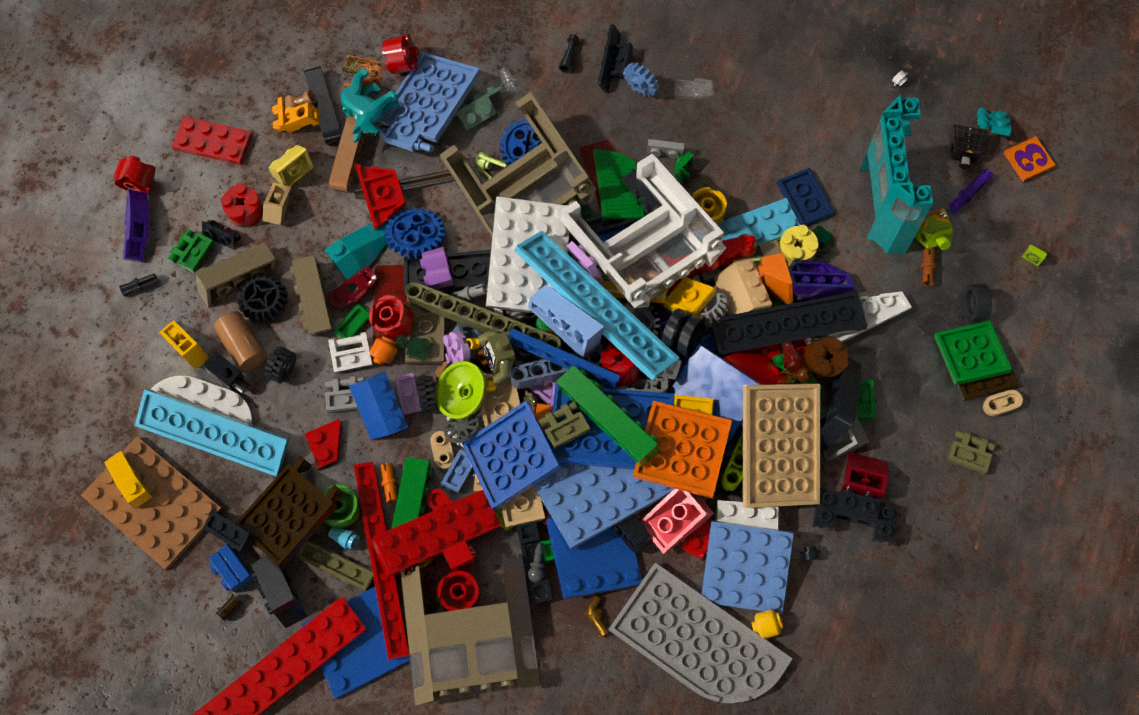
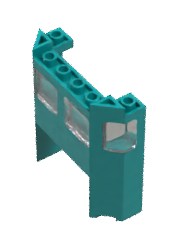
(897, 203)

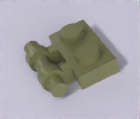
(566, 430)
(968, 456)

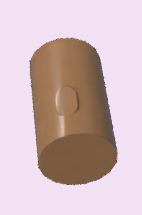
(240, 341)

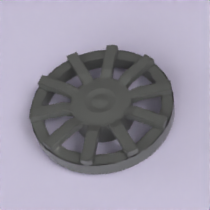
(462, 428)

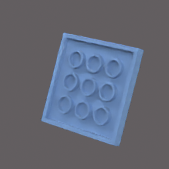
(747, 566)

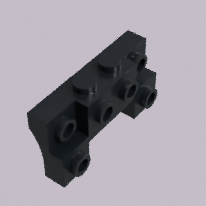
(856, 509)

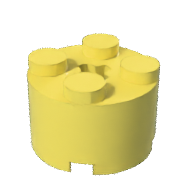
(798, 244)

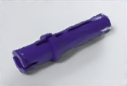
(966, 195)

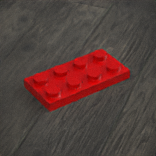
(212, 140)

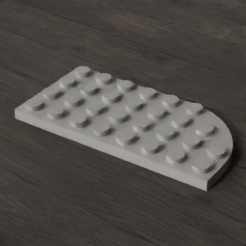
(697, 641)

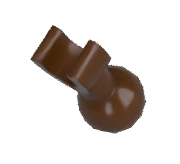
(800, 375)

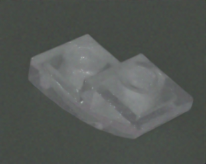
(694, 89)

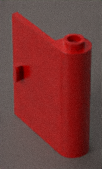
(757, 367)

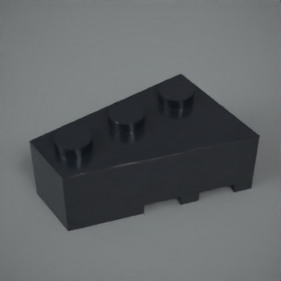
(277, 591)

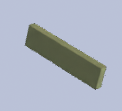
(335, 565)

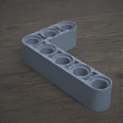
(545, 366)

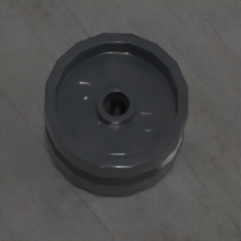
(683, 332)

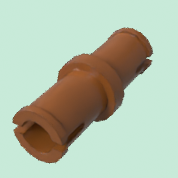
(928, 266)

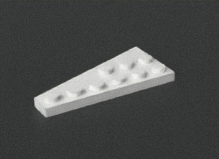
(877, 311)

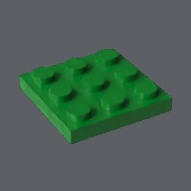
(972, 353)

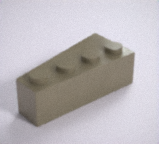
(312, 295)

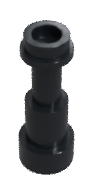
(566, 64)

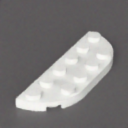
(206, 396)

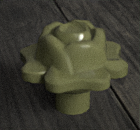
(526, 396)

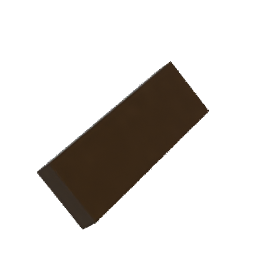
(988, 386)

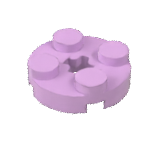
(455, 348)

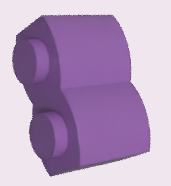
(437, 269)

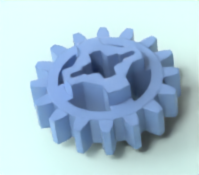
(641, 79)

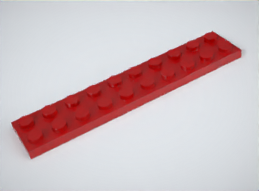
(289, 663)

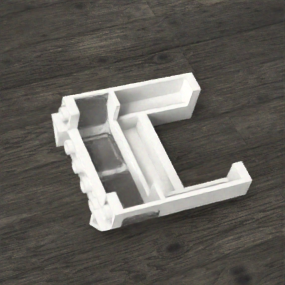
(658, 246)

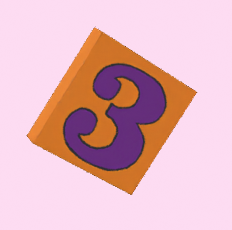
(1029, 159)

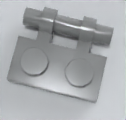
(338, 399)

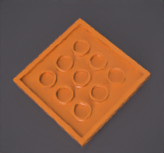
(689, 449)

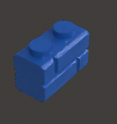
(231, 568)

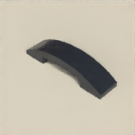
(529, 540)

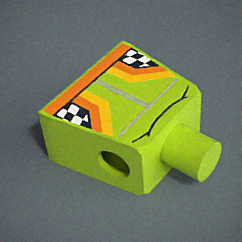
(935, 230)

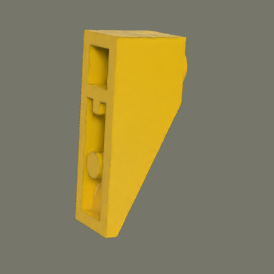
(184, 345)
(127, 480)

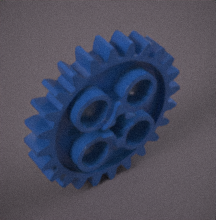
(511, 144)
(414, 232)

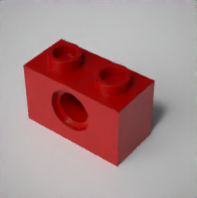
(460, 556)

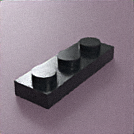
(228, 531)

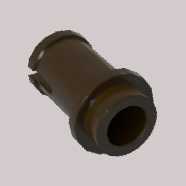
(228, 607)

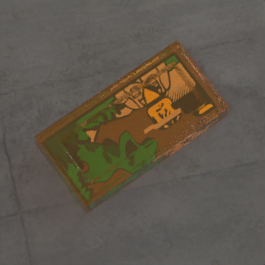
(355, 63)

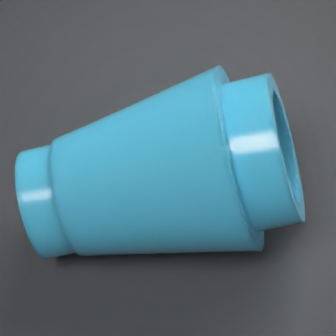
(346, 538)

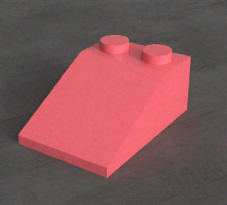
(676, 518)

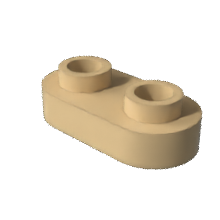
(1001, 403)
(442, 449)

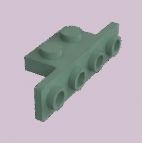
(478, 109)

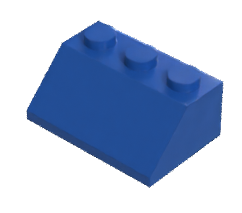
(378, 406)

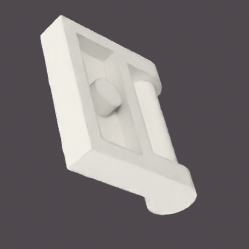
(351, 358)

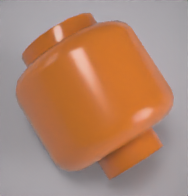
(383, 350)

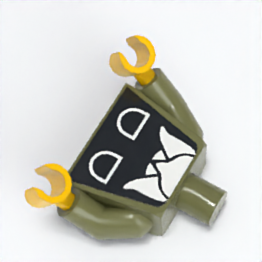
(498, 355)

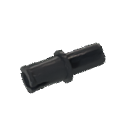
(138, 284)

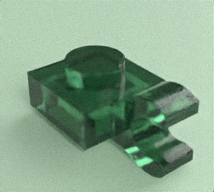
(416, 348)

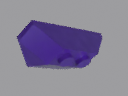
(818, 280)

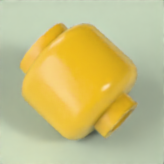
(767, 623)

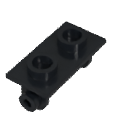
(215, 232)

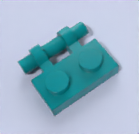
(997, 121)

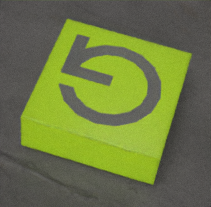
(1034, 255)

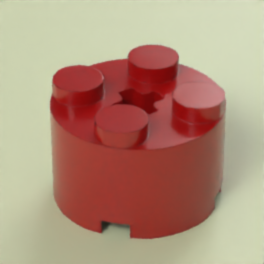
(400, 54)
(134, 174)
(242, 205)
(391, 317)
(616, 362)
(453, 583)

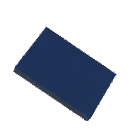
(805, 197)

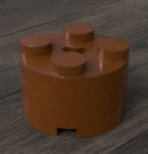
(835, 355)

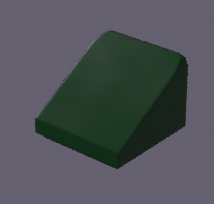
(822, 236)

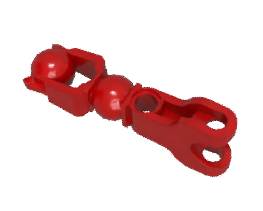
(736, 248)

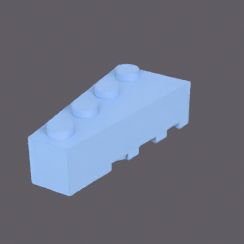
(566, 320)

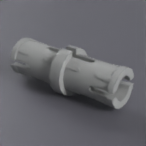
(470, 293)

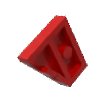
(325, 443)

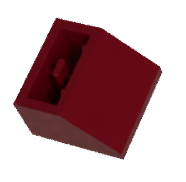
(865, 475)

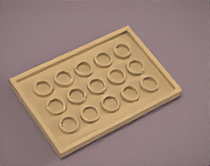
(781, 445)

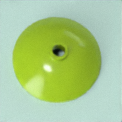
(453, 390)

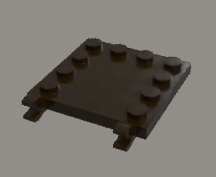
(288, 513)

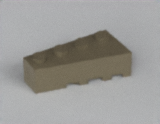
(230, 273)

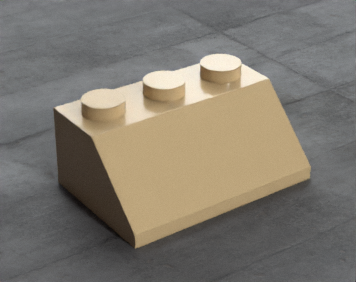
(742, 287)

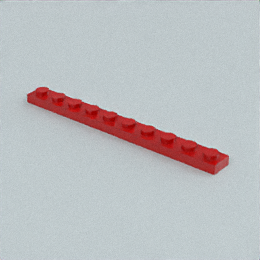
(385, 587)

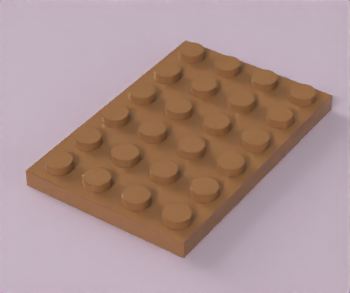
(167, 520)

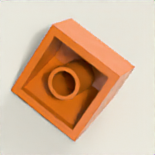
(776, 277)

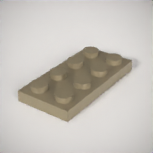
(430, 328)

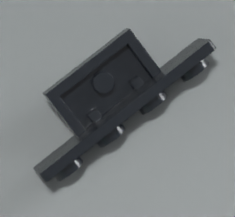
(615, 58)
(639, 192)

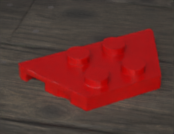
(381, 193)

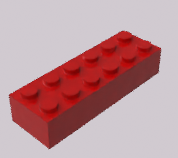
(434, 532)

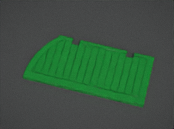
(615, 197)

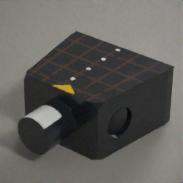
(966, 144)
(221, 369)

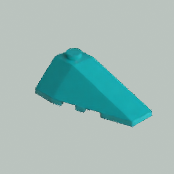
(357, 250)

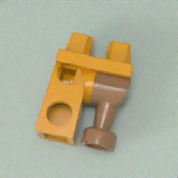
(295, 112)

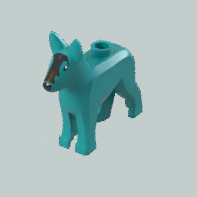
(365, 110)

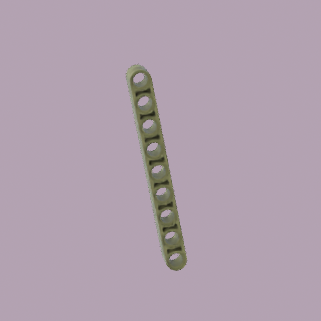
(476, 313)

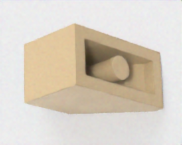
(276, 203)

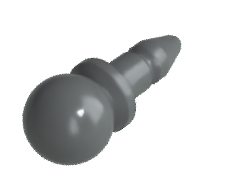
(536, 573)

